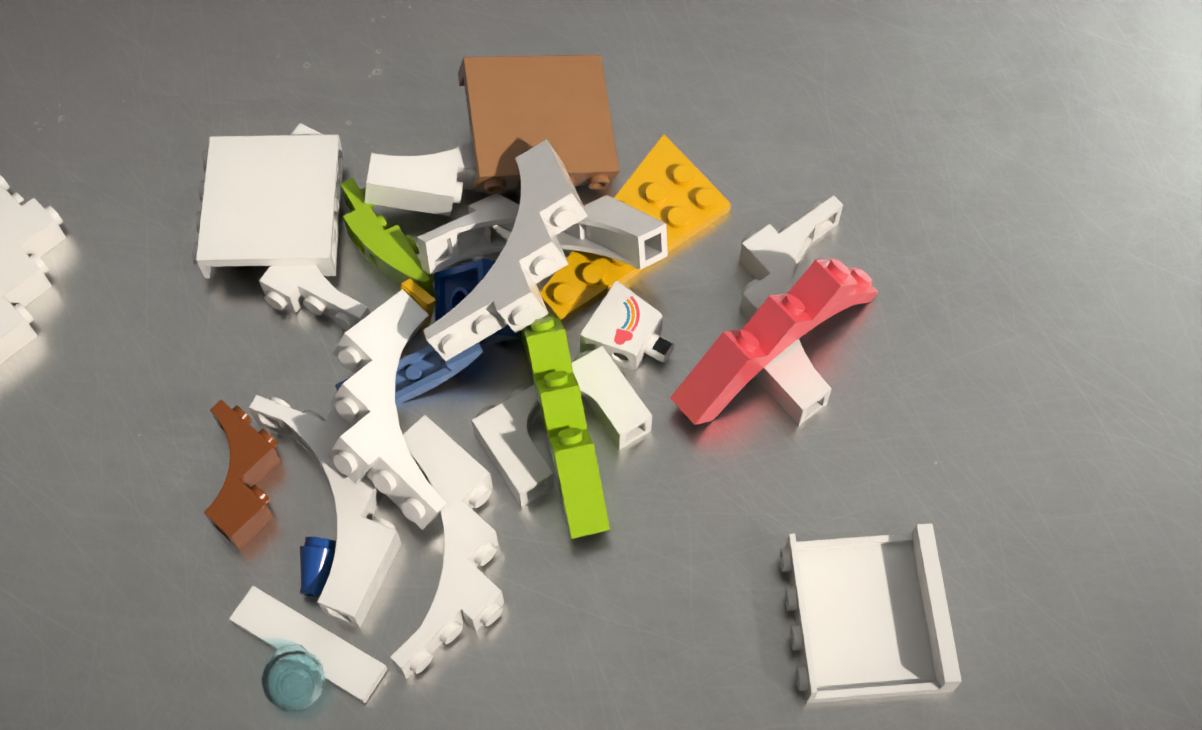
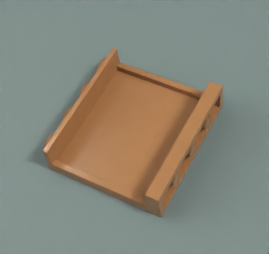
(534, 99)

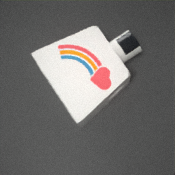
(626, 329)

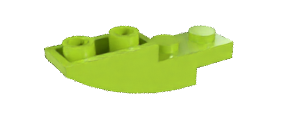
(382, 246)

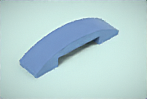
(427, 370)

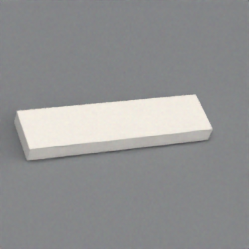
(282, 626)

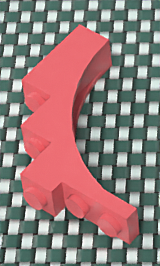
(777, 324)

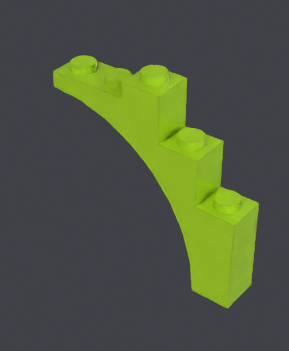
(565, 426)

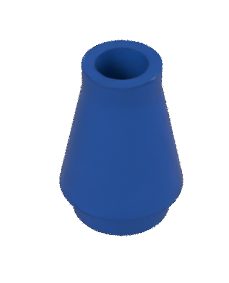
(315, 564)

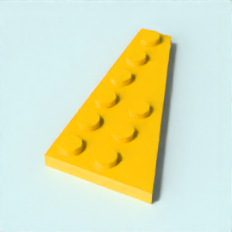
(662, 187)

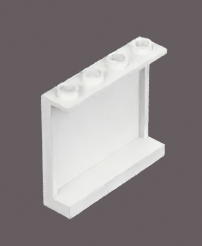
(270, 202)
(870, 616)

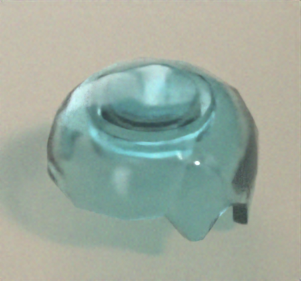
(293, 678)

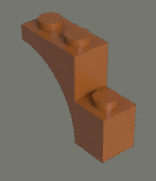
(241, 505)

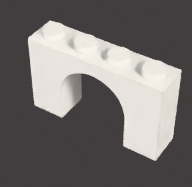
(506, 427)

